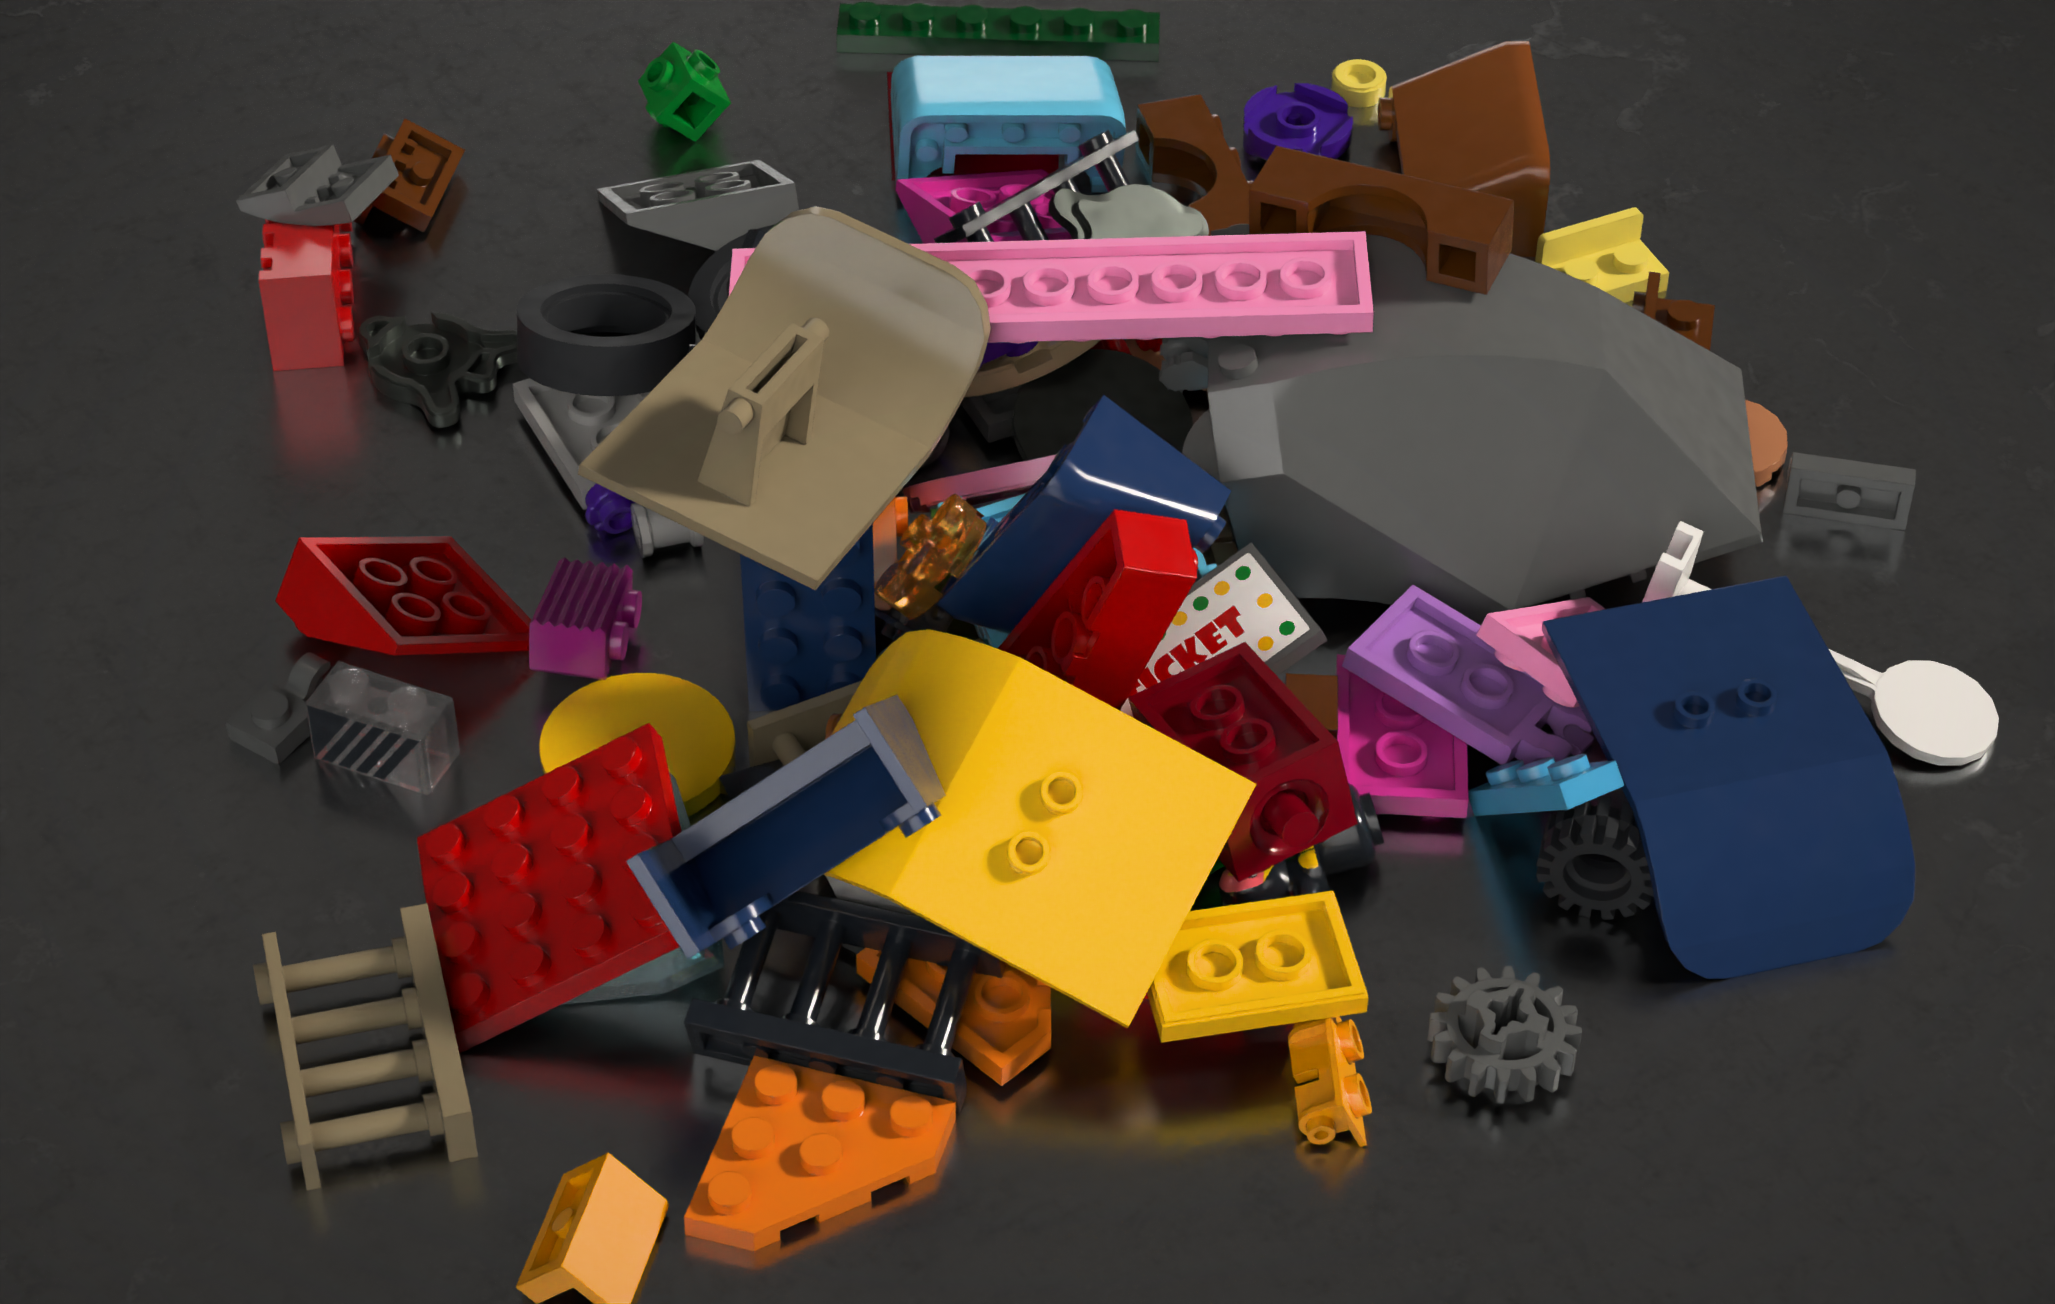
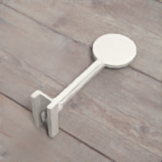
(1917, 704)

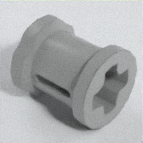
(657, 531)

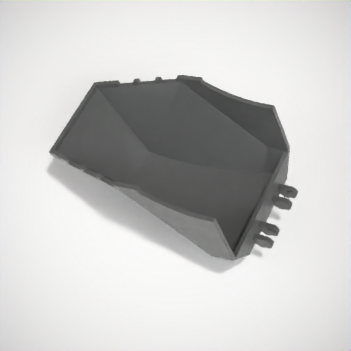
(1474, 440)

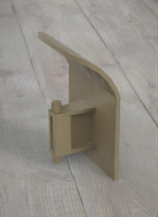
(804, 395)

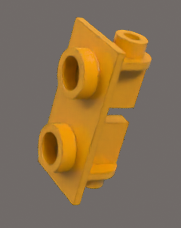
(1339, 1097)

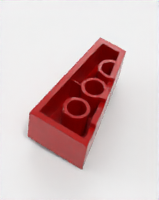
(306, 293)
(1110, 605)

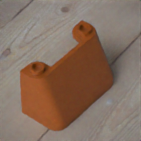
(1478, 131)

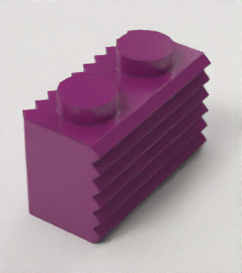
(583, 619)

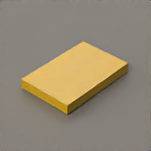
(1257, 968)

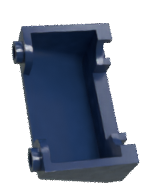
(1106, 468)

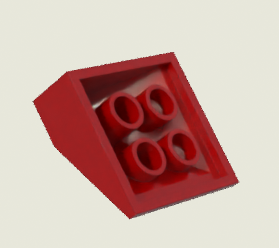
(399, 597)

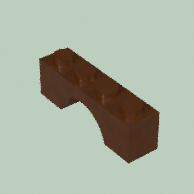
(1187, 148)
(1452, 229)

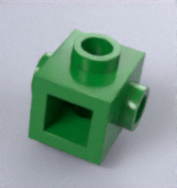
(684, 91)

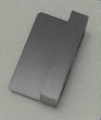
(1849, 491)

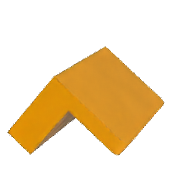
(595, 1235)

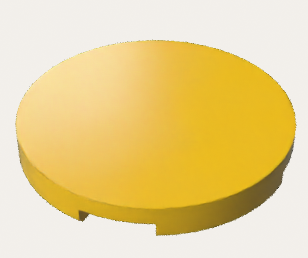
(688, 718)

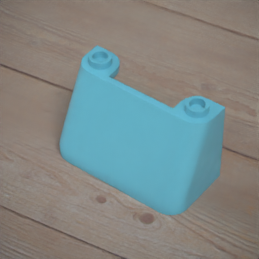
(1000, 108)

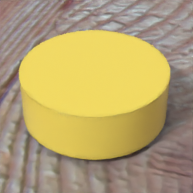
(1359, 82)

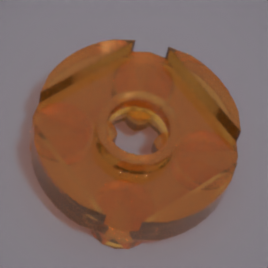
(931, 554)

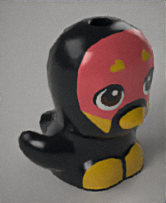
(1288, 878)

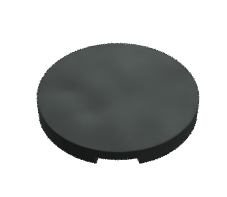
(1054, 405)

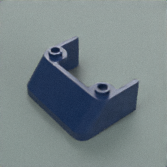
(791, 829)

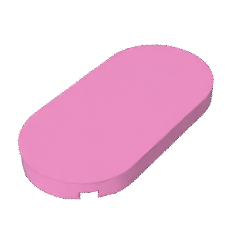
(979, 485)

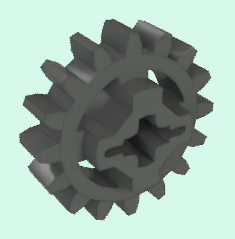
(1504, 1034)

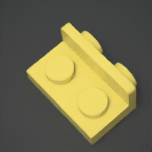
(1604, 254)

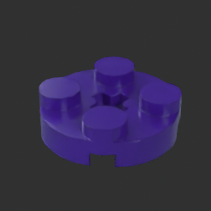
(1277, 121)

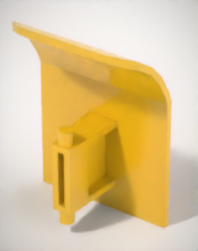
(1061, 823)

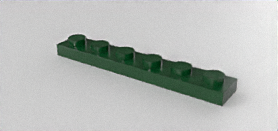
(997, 31)

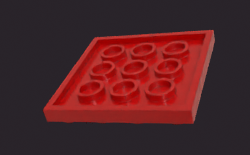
(538, 888)

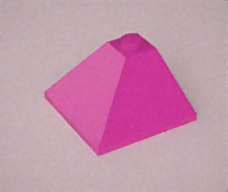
(935, 199)

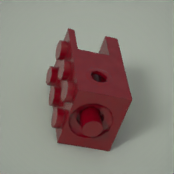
(1258, 728)

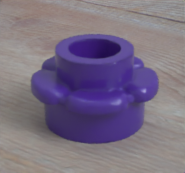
(608, 510)

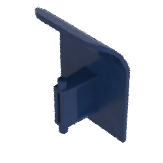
(1746, 774)

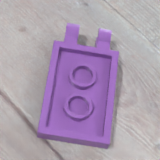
(1450, 676)

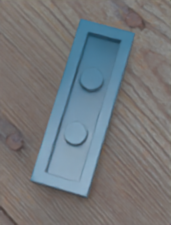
(1544, 785)

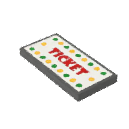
(1232, 606)

